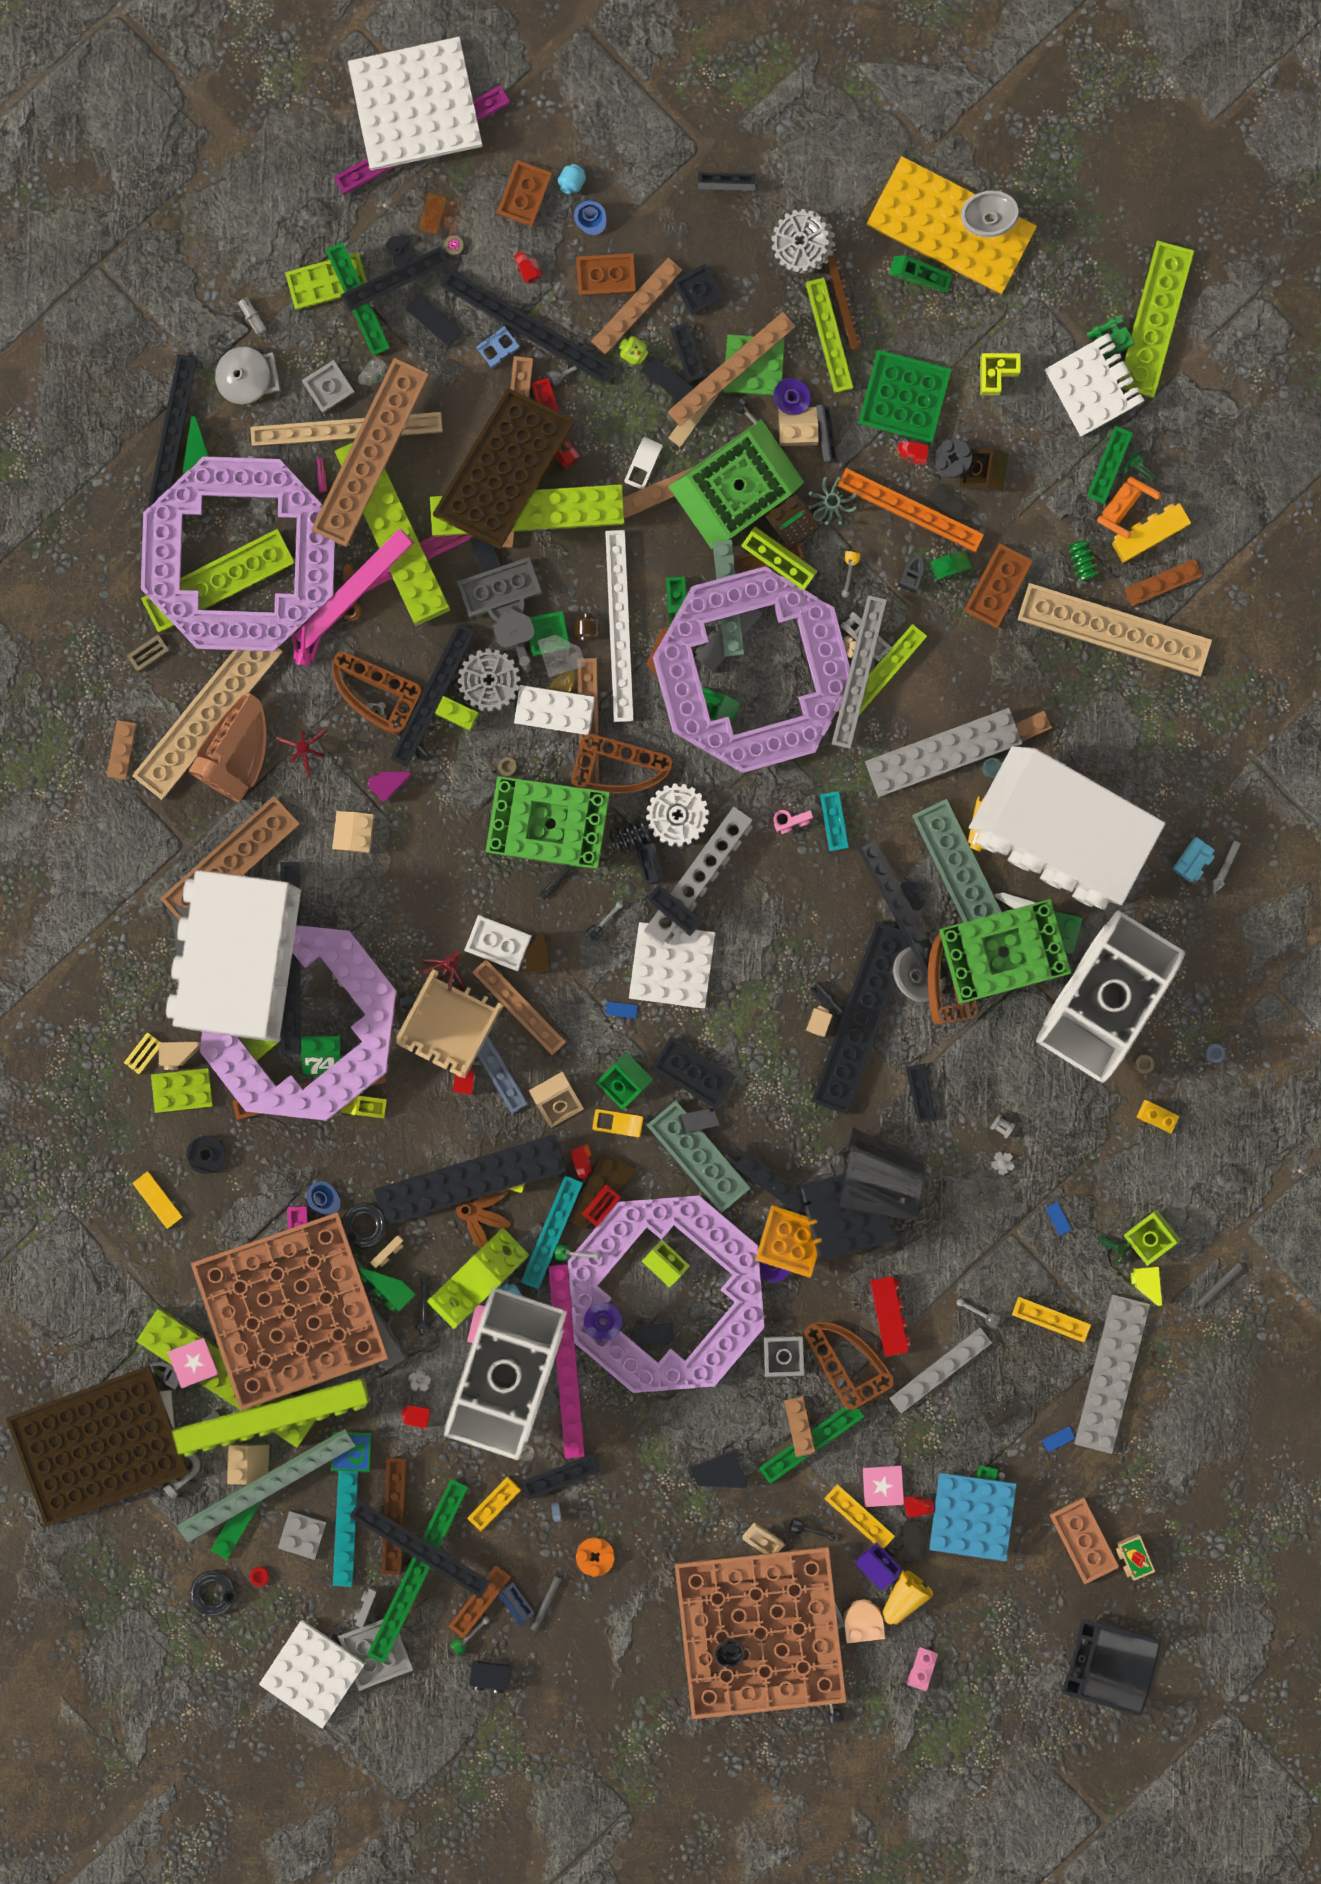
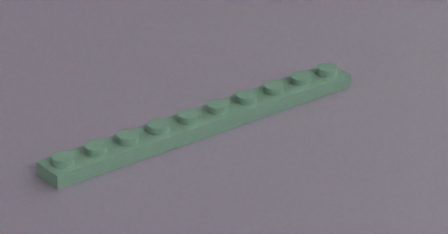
(266, 1485)

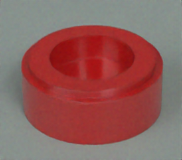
(259, 1576)

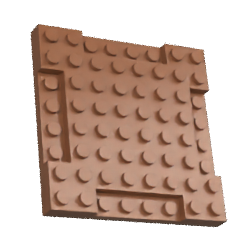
(289, 1311)
(783, 1618)

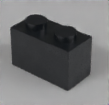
(490, 1675)

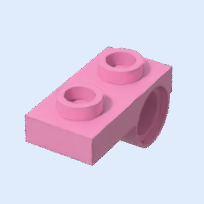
(801, 819)
(922, 1669)

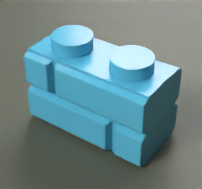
(1194, 859)

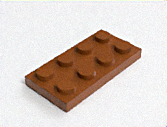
(998, 586)

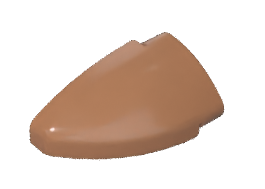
(233, 749)

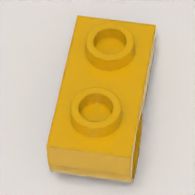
(1157, 1116)

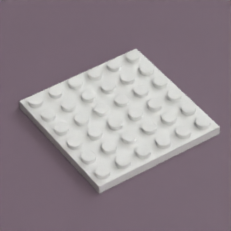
(415, 103)

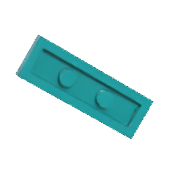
(834, 821)

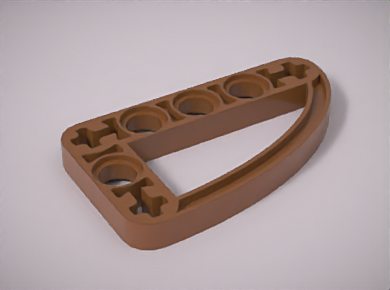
(383, 684)
(616, 754)
(935, 993)
(840, 1373)

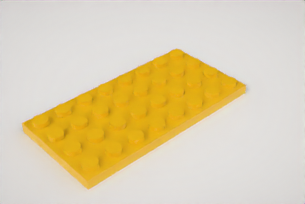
(926, 216)

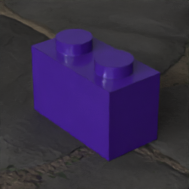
(878, 1566)

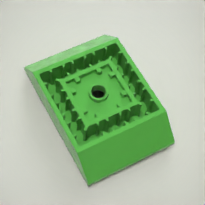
(709, 489)
(521, 818)
(1032, 943)

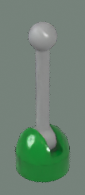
(563, 1253)
(459, 1645)

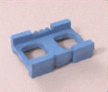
(501, 352)

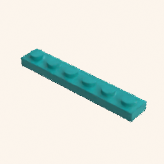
(551, 1232)
(345, 1529)

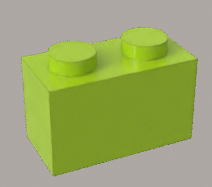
(456, 713)
(665, 1263)

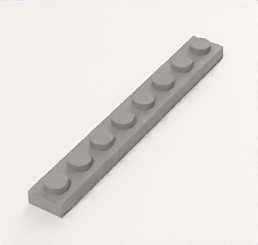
(859, 672)

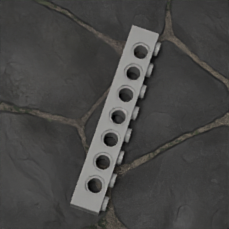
(733, 819)

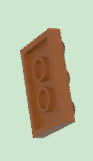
(524, 193)
(605, 274)

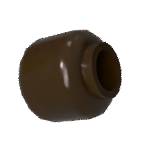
(587, 627)

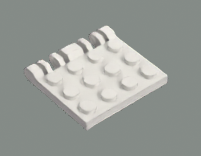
(1091, 387)

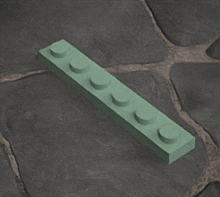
(730, 625)

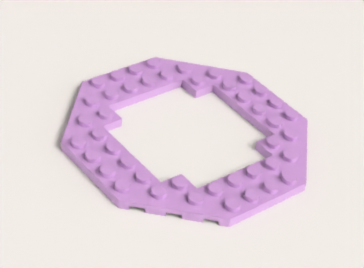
(164, 543)
(683, 688)
(346, 1077)
(719, 1240)

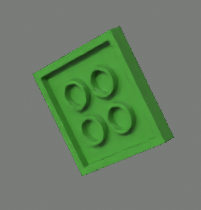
(762, 375)

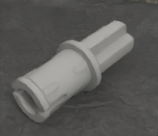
(252, 316)

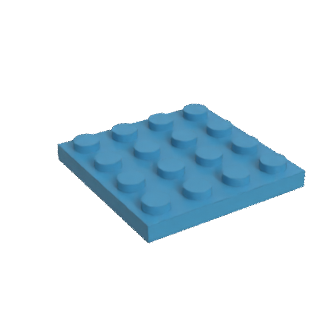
(972, 1516)

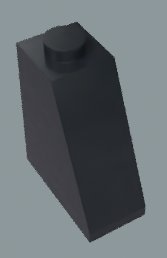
(719, 1472)

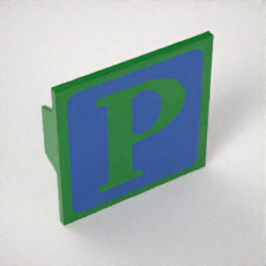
(357, 1458)

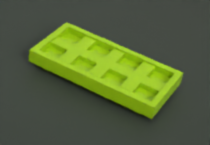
(319, 282)

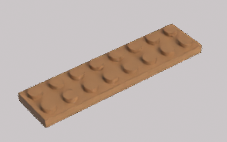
(241, 849)

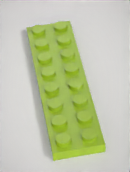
(1156, 316)
(230, 574)

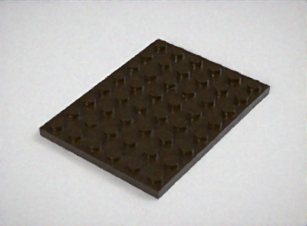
(97, 1445)

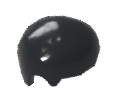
(729, 1653)

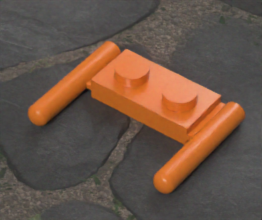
(1122, 503)

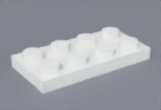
(554, 709)

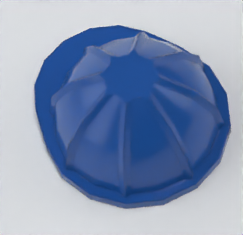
(590, 217)
(323, 1198)

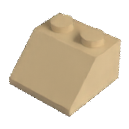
(798, 429)
(353, 832)
(176, 1053)
(556, 1099)
(247, 1462)

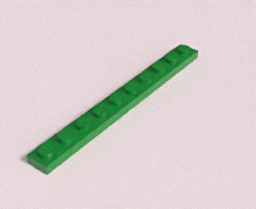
(416, 1573)

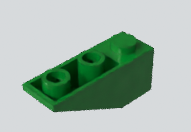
(391, 1290)

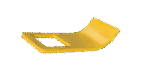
(622, 1123)

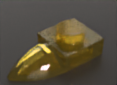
(563, 682)

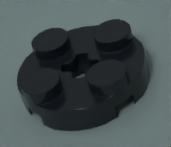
(959, 467)
(200, 1145)

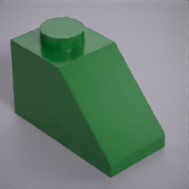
(950, 565)

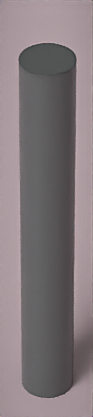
(1219, 1285)
(546, 1603)

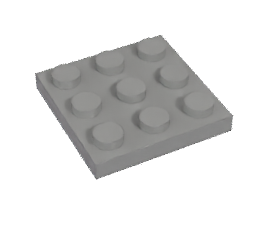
(374, 1672)

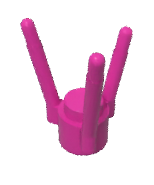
(302, 655)

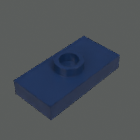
(516, 1603)

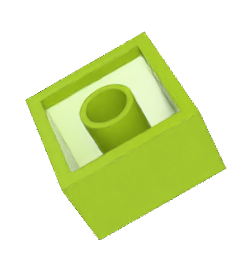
(1152, 1237)

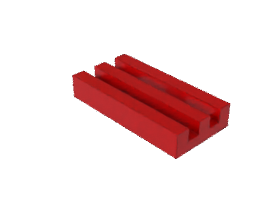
(595, 1201)

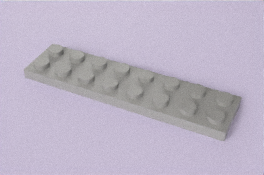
(943, 752)
(1112, 1374)

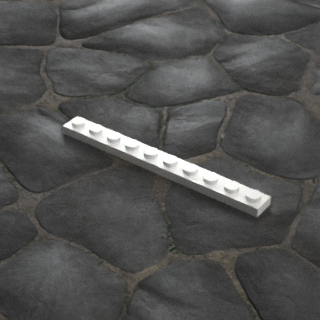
(619, 626)

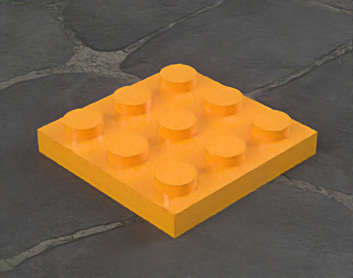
(788, 1242)

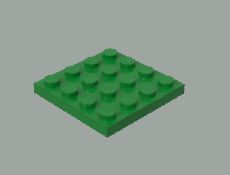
(904, 396)

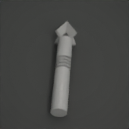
(1219, 881)

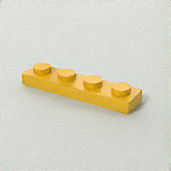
(1051, 1319)
(859, 1516)

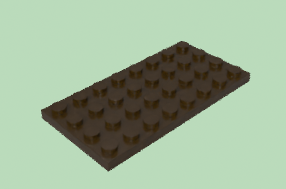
(504, 468)

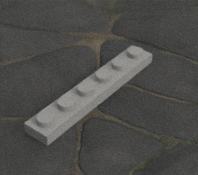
(940, 1370)

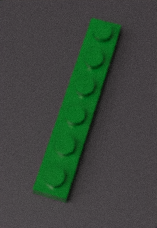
(364, 315)
(821, 1436)

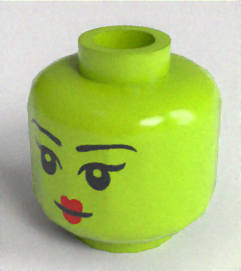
(633, 350)

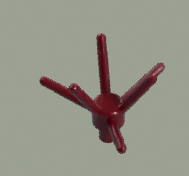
(304, 748)
(448, 964)

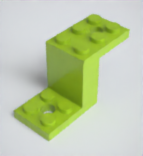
(477, 1278)

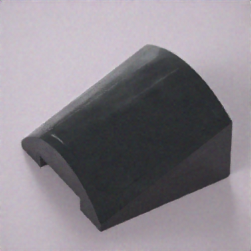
(1112, 1667)

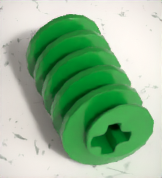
(1083, 560)

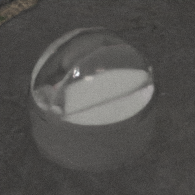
(528, 1455)

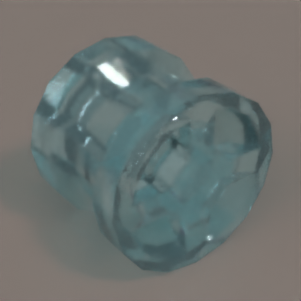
(994, 765)

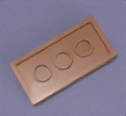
(1084, 1540)

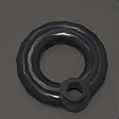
(380, 1221)
(227, 1585)

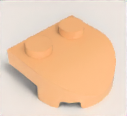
(863, 1622)

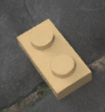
(382, 1258)
(762, 1539)

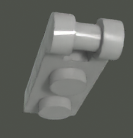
(881, 647)

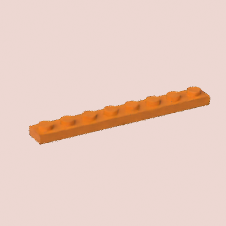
(910, 510)

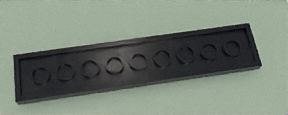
(860, 1020)
(470, 1179)

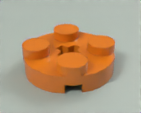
(584, 1556)

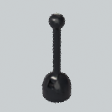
(797, 1527)

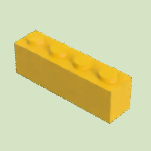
(1152, 532)

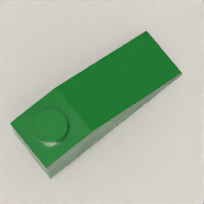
(920, 273)
(195, 446)

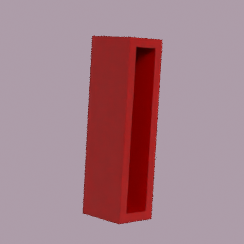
(889, 1316)

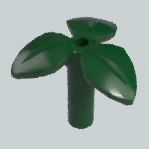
(1137, 462)
(1121, 1249)

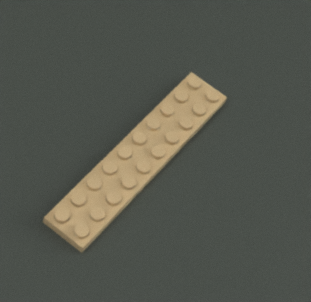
(1114, 630)
(179, 745)

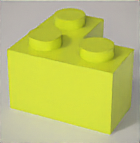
(995, 366)

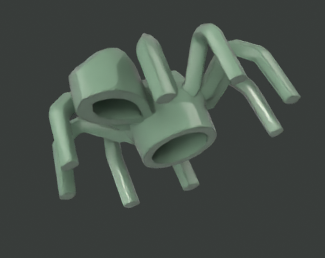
(831, 502)

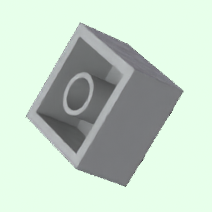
(783, 1356)

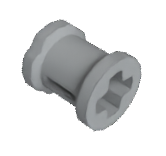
(1002, 1126)

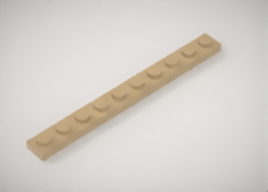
(335, 430)

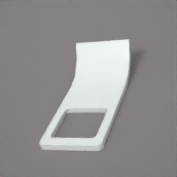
(644, 459)

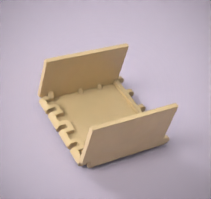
(447, 1025)

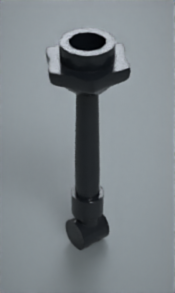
(551, 886)
(424, 1326)

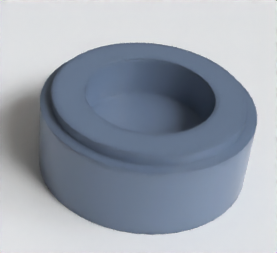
(1215, 1053)
(556, 1512)

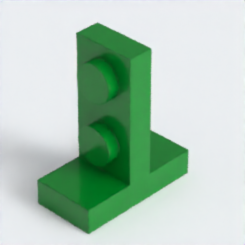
(675, 595)

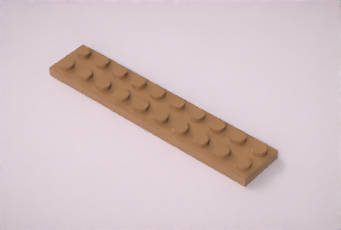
(370, 452)

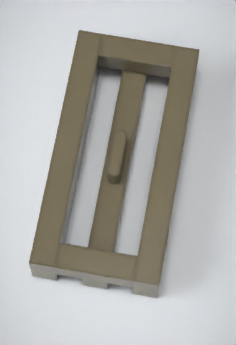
(161, 644)

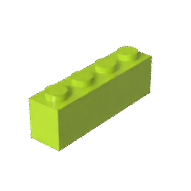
(779, 558)

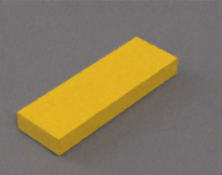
(157, 1200)
(494, 1503)

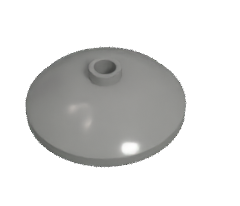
(989, 214)
(253, 376)
(904, 968)

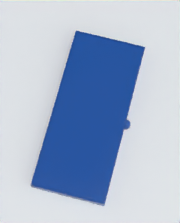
(621, 1010)
(1058, 1218)
(1058, 1439)

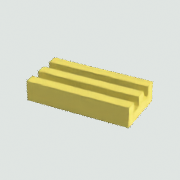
(138, 1047)

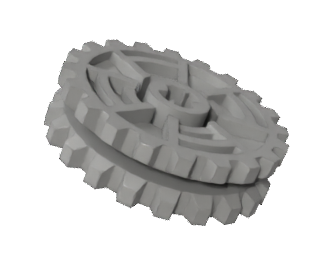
(789, 243)
(478, 670)

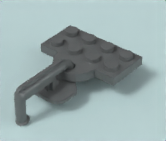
(503, 595)

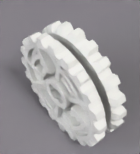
(684, 828)

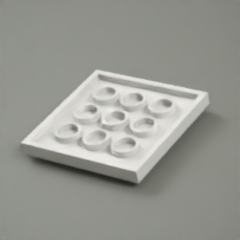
(674, 971)
(312, 1674)

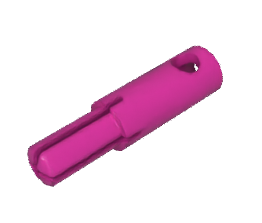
(321, 475)

